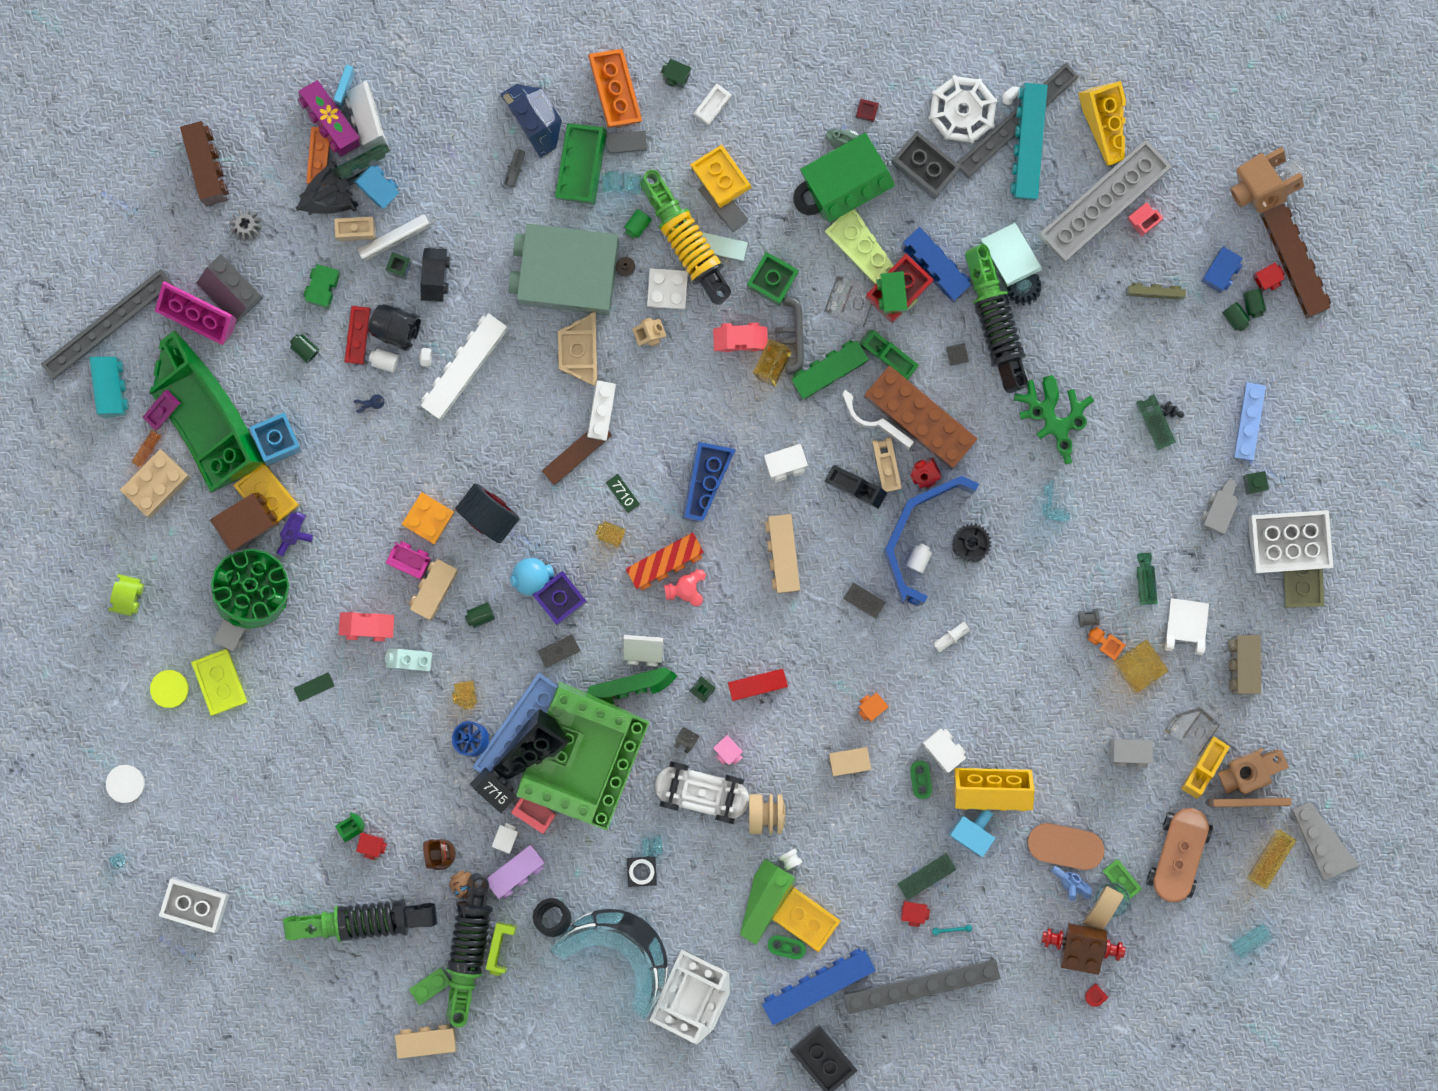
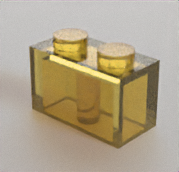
(772, 362)

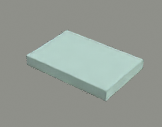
(1011, 254)

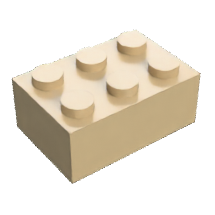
(155, 483)

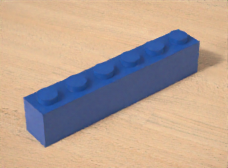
(818, 986)

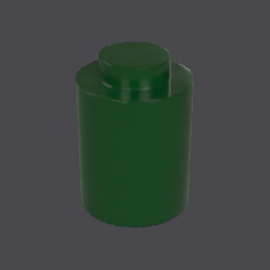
(1254, 303)
(1236, 317)
(304, 348)
(479, 615)

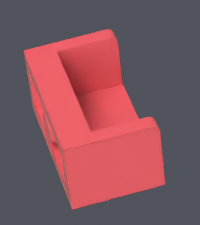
(534, 814)

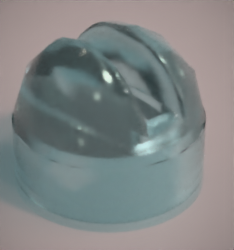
(117, 861)

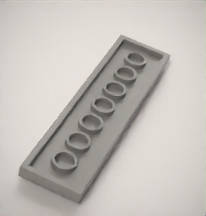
(1104, 201)

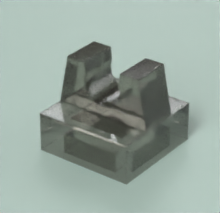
(687, 739)

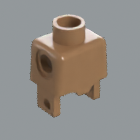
(1261, 184)
(1261, 769)

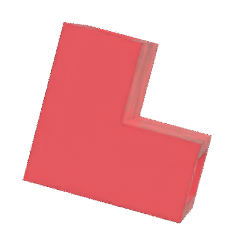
(1145, 219)

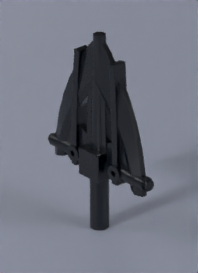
(313, 202)

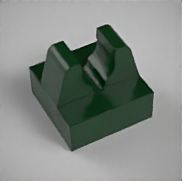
(702, 689)

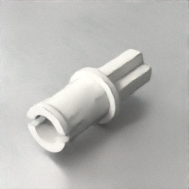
(951, 636)

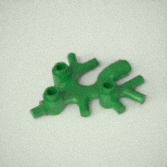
(1054, 425)

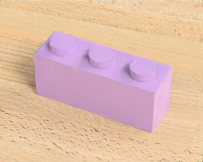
(516, 872)

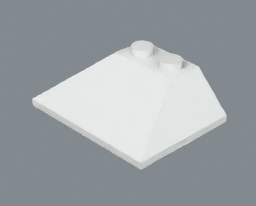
(692, 998)

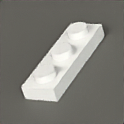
(601, 410)

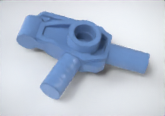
(1072, 883)

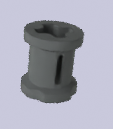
(1088, 618)

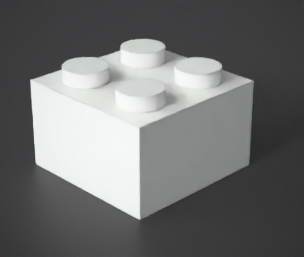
(785, 462)
(944, 750)

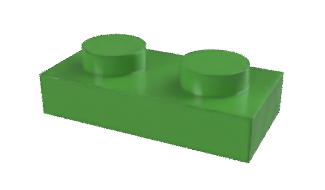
(1117, 873)
(430, 986)

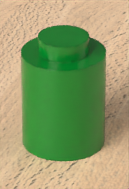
(637, 224)

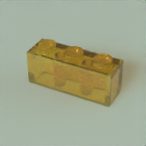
(1271, 859)

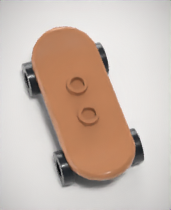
(1180, 855)

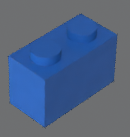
(1222, 269)

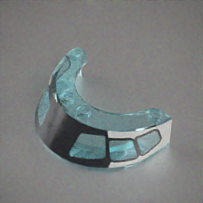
(632, 939)

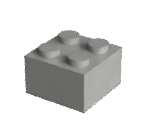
(1131, 751)

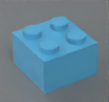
(376, 186)
(275, 439)

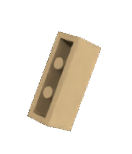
(433, 589)
(425, 1041)

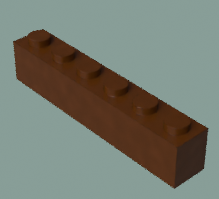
(1295, 260)

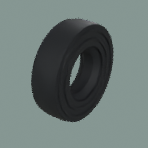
(799, 203)

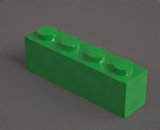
(829, 370)

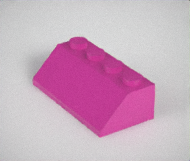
(195, 313)

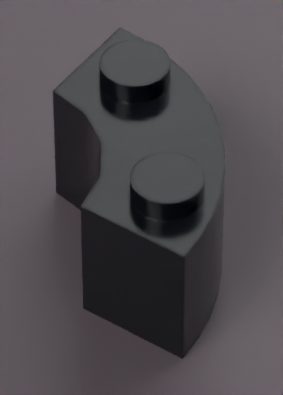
(434, 271)

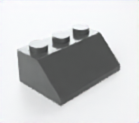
(228, 288)

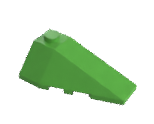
(767, 895)

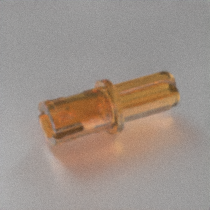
(146, 448)

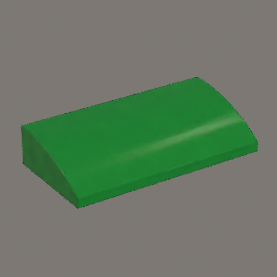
(581, 163)

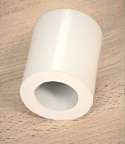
(384, 360)
(919, 558)

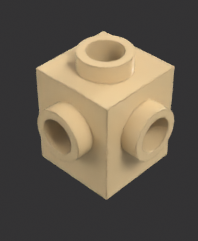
(649, 332)

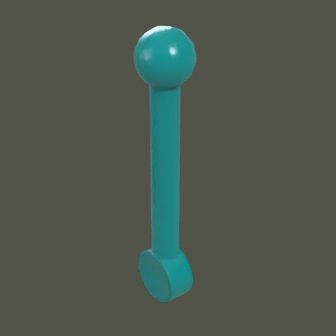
(968, 928)

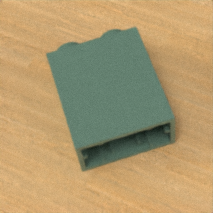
(565, 269)

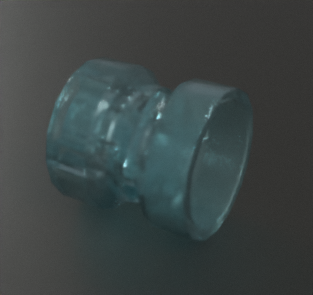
(652, 846)

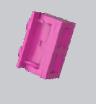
(409, 561)

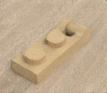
(887, 465)

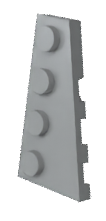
(1325, 847)

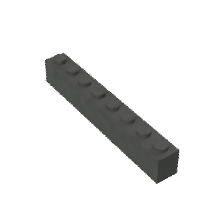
(922, 986)

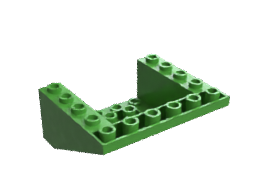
(593, 766)

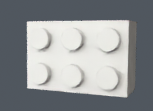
(194, 905)

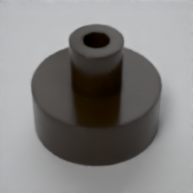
(628, 270)

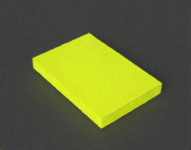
(219, 682)

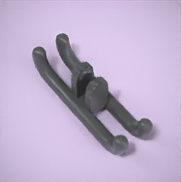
(798, 330)

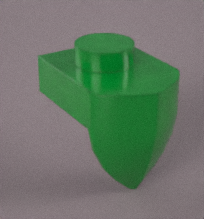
(350, 827)

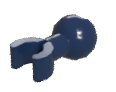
(373, 402)

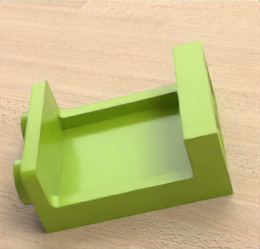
(500, 929)

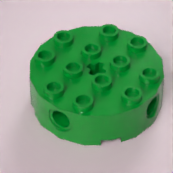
(245, 571)

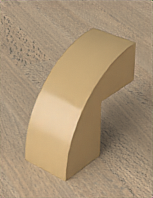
(1103, 909)

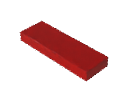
(357, 335)

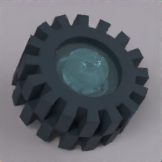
(1025, 290)

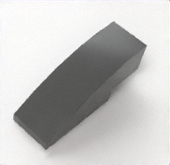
(729, 213)

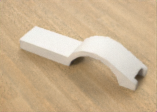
(882, 423)

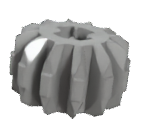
(252, 226)

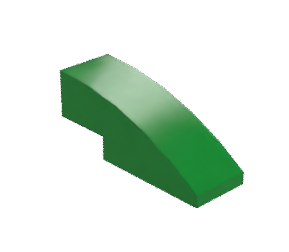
(888, 353)

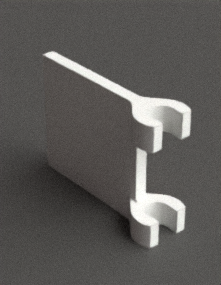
(1187, 623)

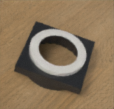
(651, 880)

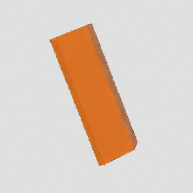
(615, 88)

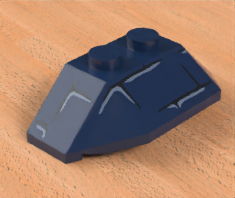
(535, 116)

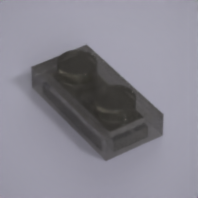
(864, 600)

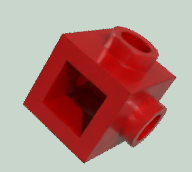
(925, 473)

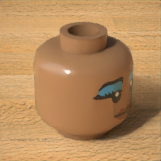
(459, 884)

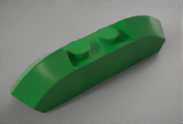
(655, 679)

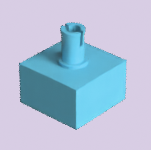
(973, 834)

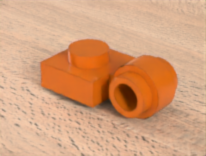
(1110, 646)

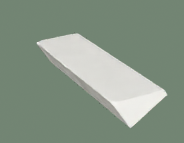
(394, 238)

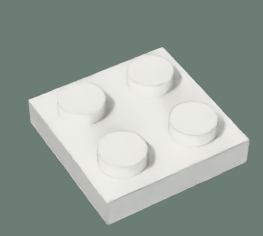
(667, 289)

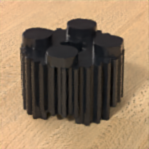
(981, 539)

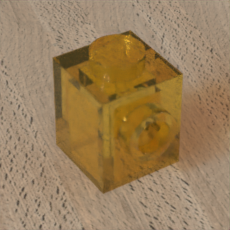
(465, 695)

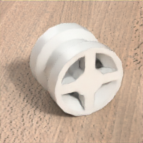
(790, 859)

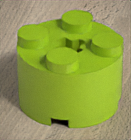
(125, 595)

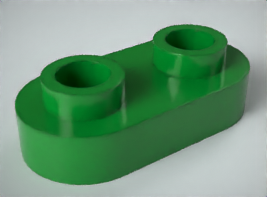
(921, 779)
(786, 947)

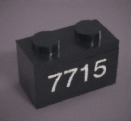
(493, 790)

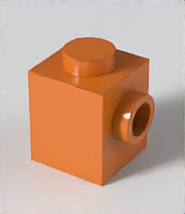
(871, 707)

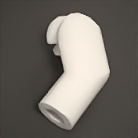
(1009, 95)

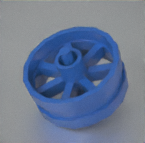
(470, 739)

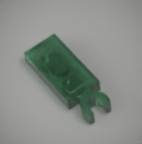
(1146, 580)

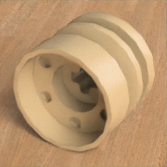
(766, 814)

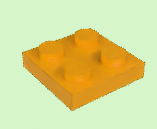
(428, 518)

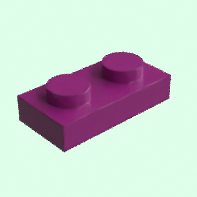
(161, 410)

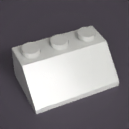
(365, 115)

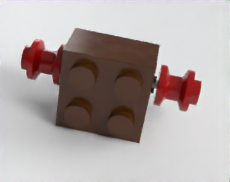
(1083, 947)

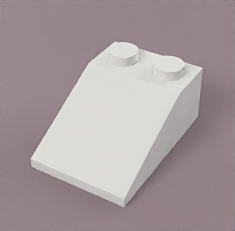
(643, 649)

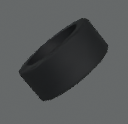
(542, 907)

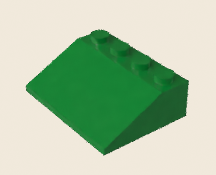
(847, 177)

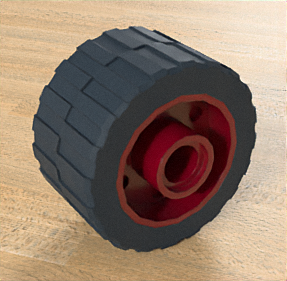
(487, 513)

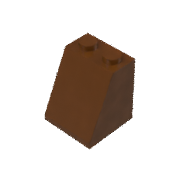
(245, 522)

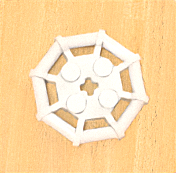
(964, 98)

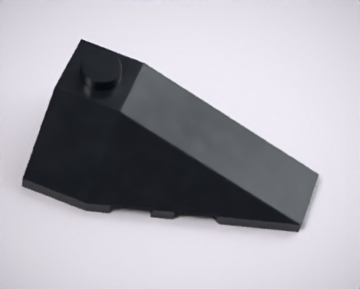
(534, 742)

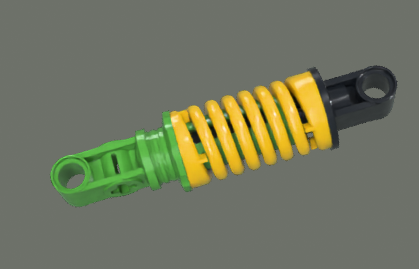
(685, 239)

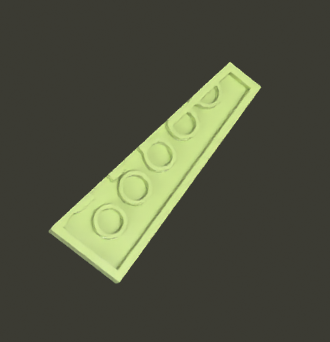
(860, 245)

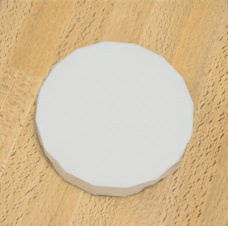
(125, 783)

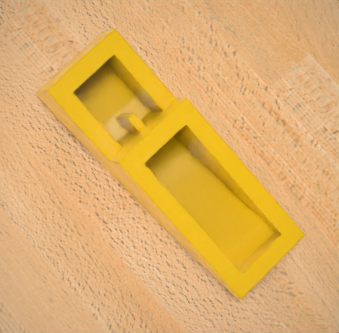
(1205, 767)

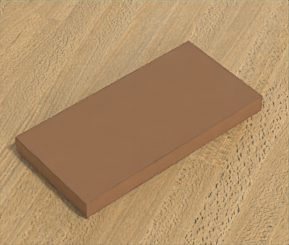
(1246, 802)

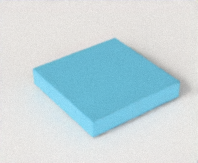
(344, 86)

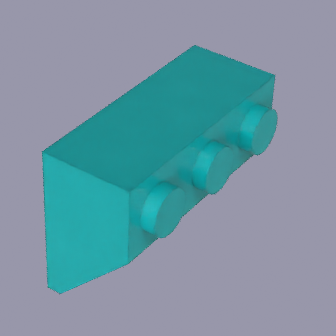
(108, 386)

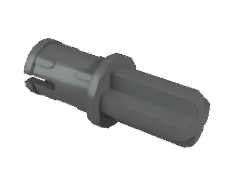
(514, 168)

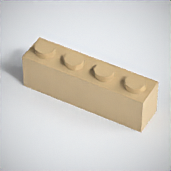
(783, 552)

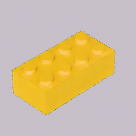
(993, 789)

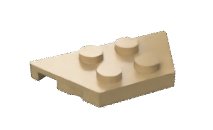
(579, 349)

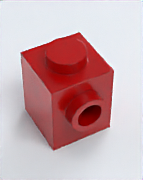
(1269, 277)
(371, 846)
(914, 913)

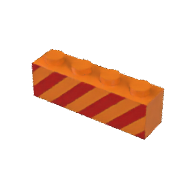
(664, 561)

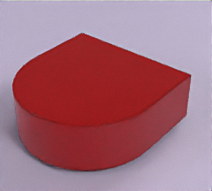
(1095, 996)

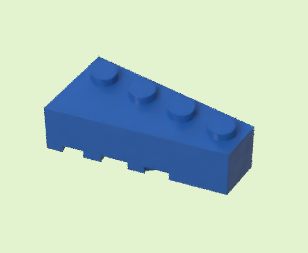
(936, 264)
(706, 474)

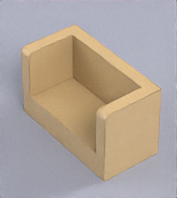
(355, 228)
(849, 761)

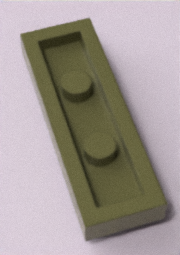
(1156, 291)

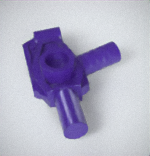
(291, 532)

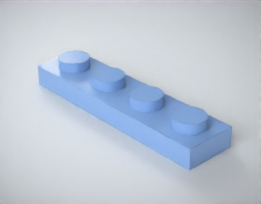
(1249, 421)

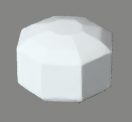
(425, 357)

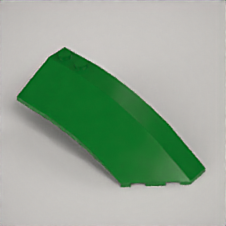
(205, 416)

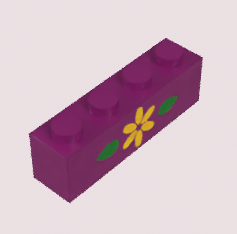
(329, 118)

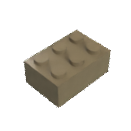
(1245, 664)

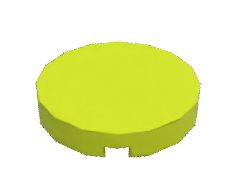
(169, 688)

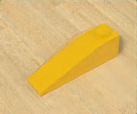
(1104, 113)

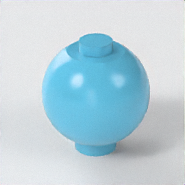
(530, 576)

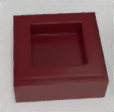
(867, 110)

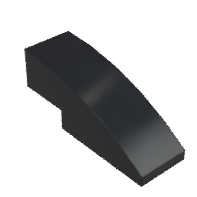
(856, 486)

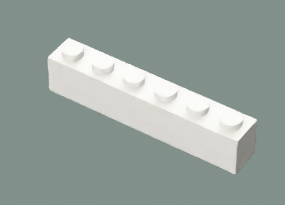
(464, 367)

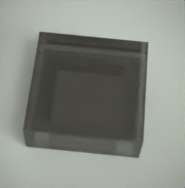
(957, 354)

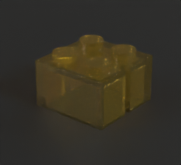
(1140, 666)

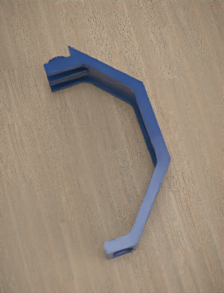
(915, 597)

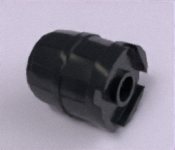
(394, 326)

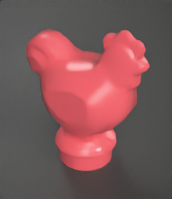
(686, 588)

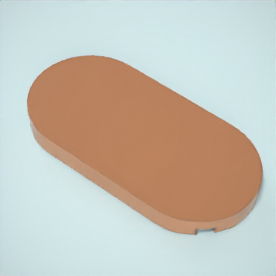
(1065, 846)

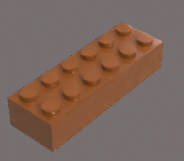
(920, 417)

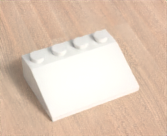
(1291, 541)

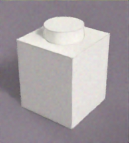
(505, 838)

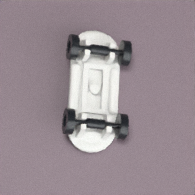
(701, 792)

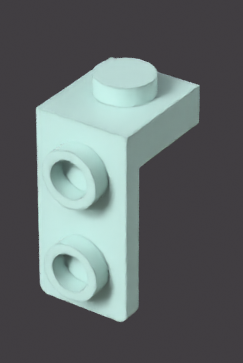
(408, 659)

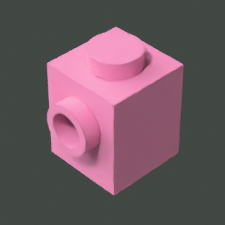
(728, 751)

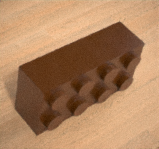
(204, 163)

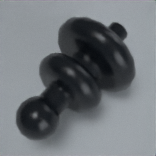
(1172, 411)

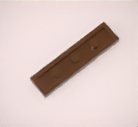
(572, 457)

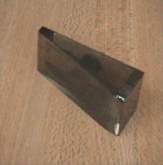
(558, 651)

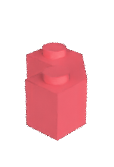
(736, 338)
(366, 625)

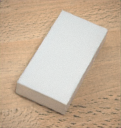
(712, 104)

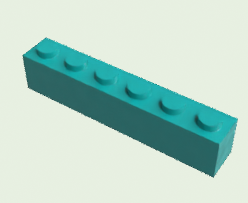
(1029, 141)

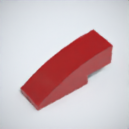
(757, 684)

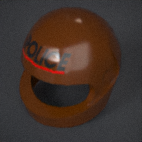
(438, 854)

